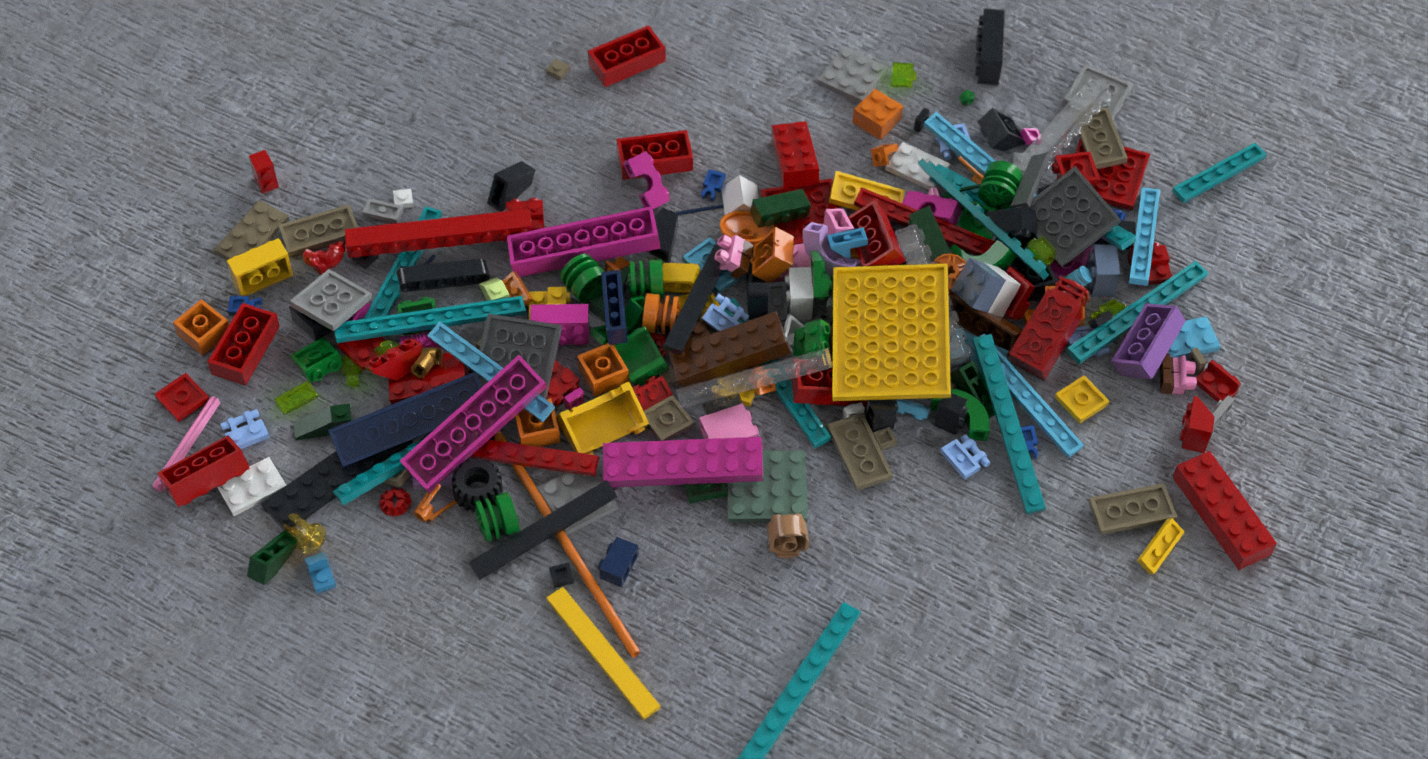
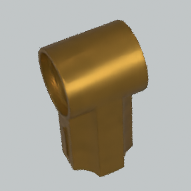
(425, 361)

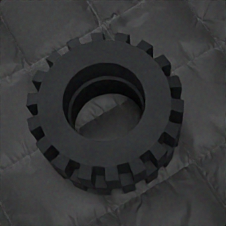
(476, 472)

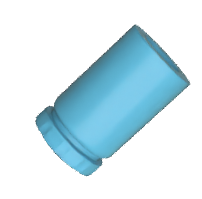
(1081, 276)

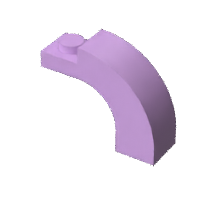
(816, 240)

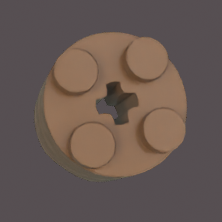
(787, 535)

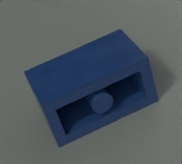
(618, 561)

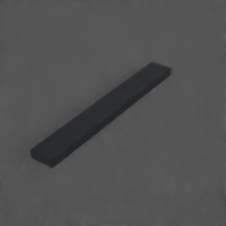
(694, 304)
(542, 529)

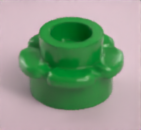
(967, 97)

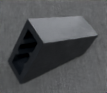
(510, 184)
(667, 229)

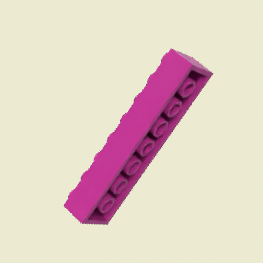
(599, 237)
(473, 423)
(683, 462)

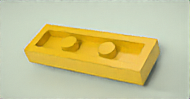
(1160, 546)

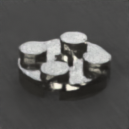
(722, 403)

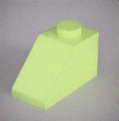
(494, 289)

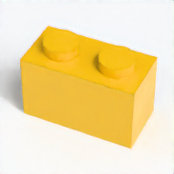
(679, 277)

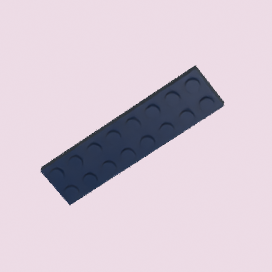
(401, 420)

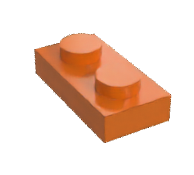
(516, 287)

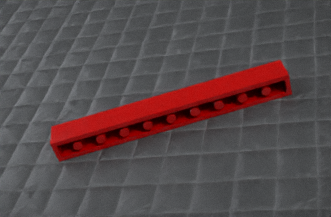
(436, 233)

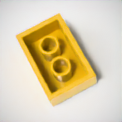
(260, 267)

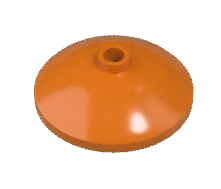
(743, 225)

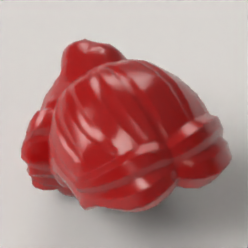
(324, 260)

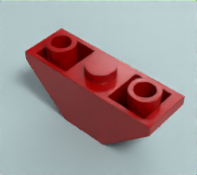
(396, 361)

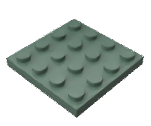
(780, 492)

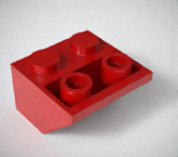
(1197, 426)

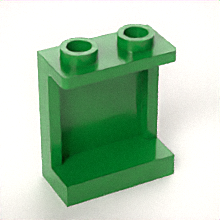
(641, 356)

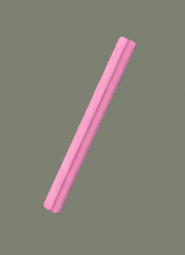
(190, 437)

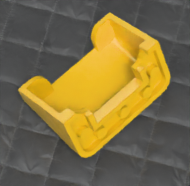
(603, 419)

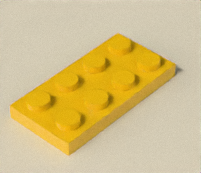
(846, 188)

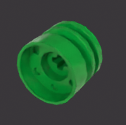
(1000, 184)
(582, 277)
(646, 279)
(497, 516)

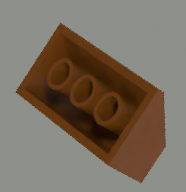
(981, 322)

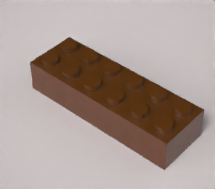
(731, 350)

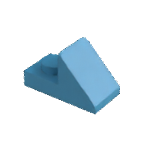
(843, 241)
(320, 572)

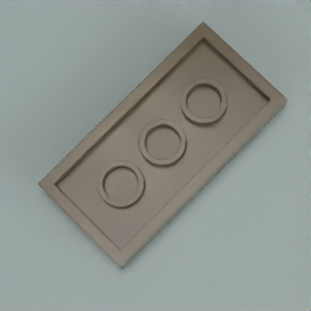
(1103, 140)
(252, 230)
(317, 230)
(859, 451)
(1132, 509)

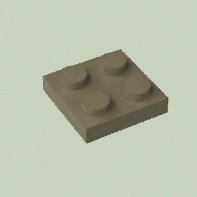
(668, 419)

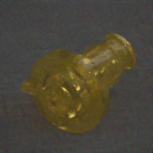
(310, 536)

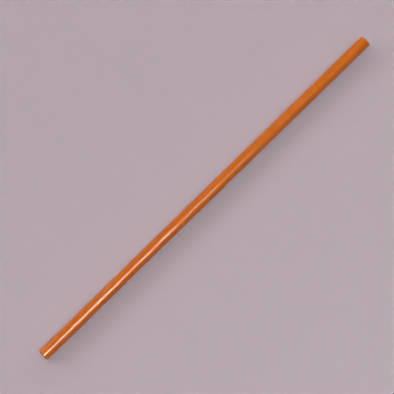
(575, 559)

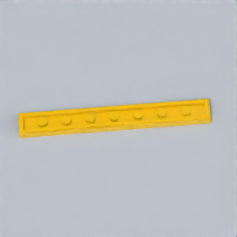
(603, 653)

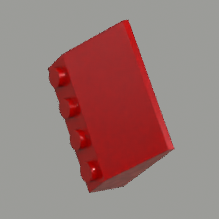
(438, 375)

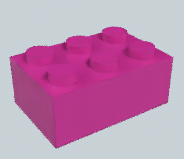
(572, 318)

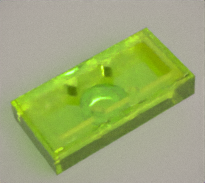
(296, 397)

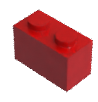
(263, 171)

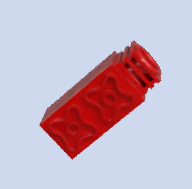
(1050, 328)

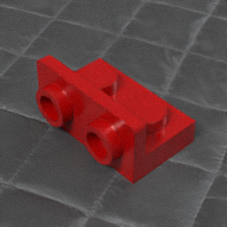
(1218, 382)
(653, 392)

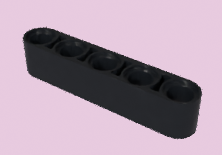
(442, 275)

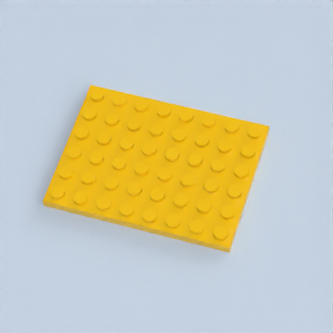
(891, 332)

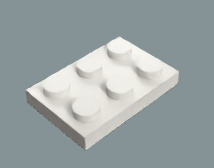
(905, 165)
(252, 487)

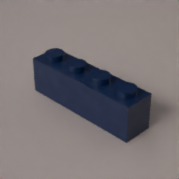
(614, 307)

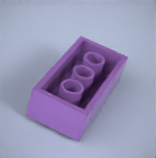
(1148, 341)

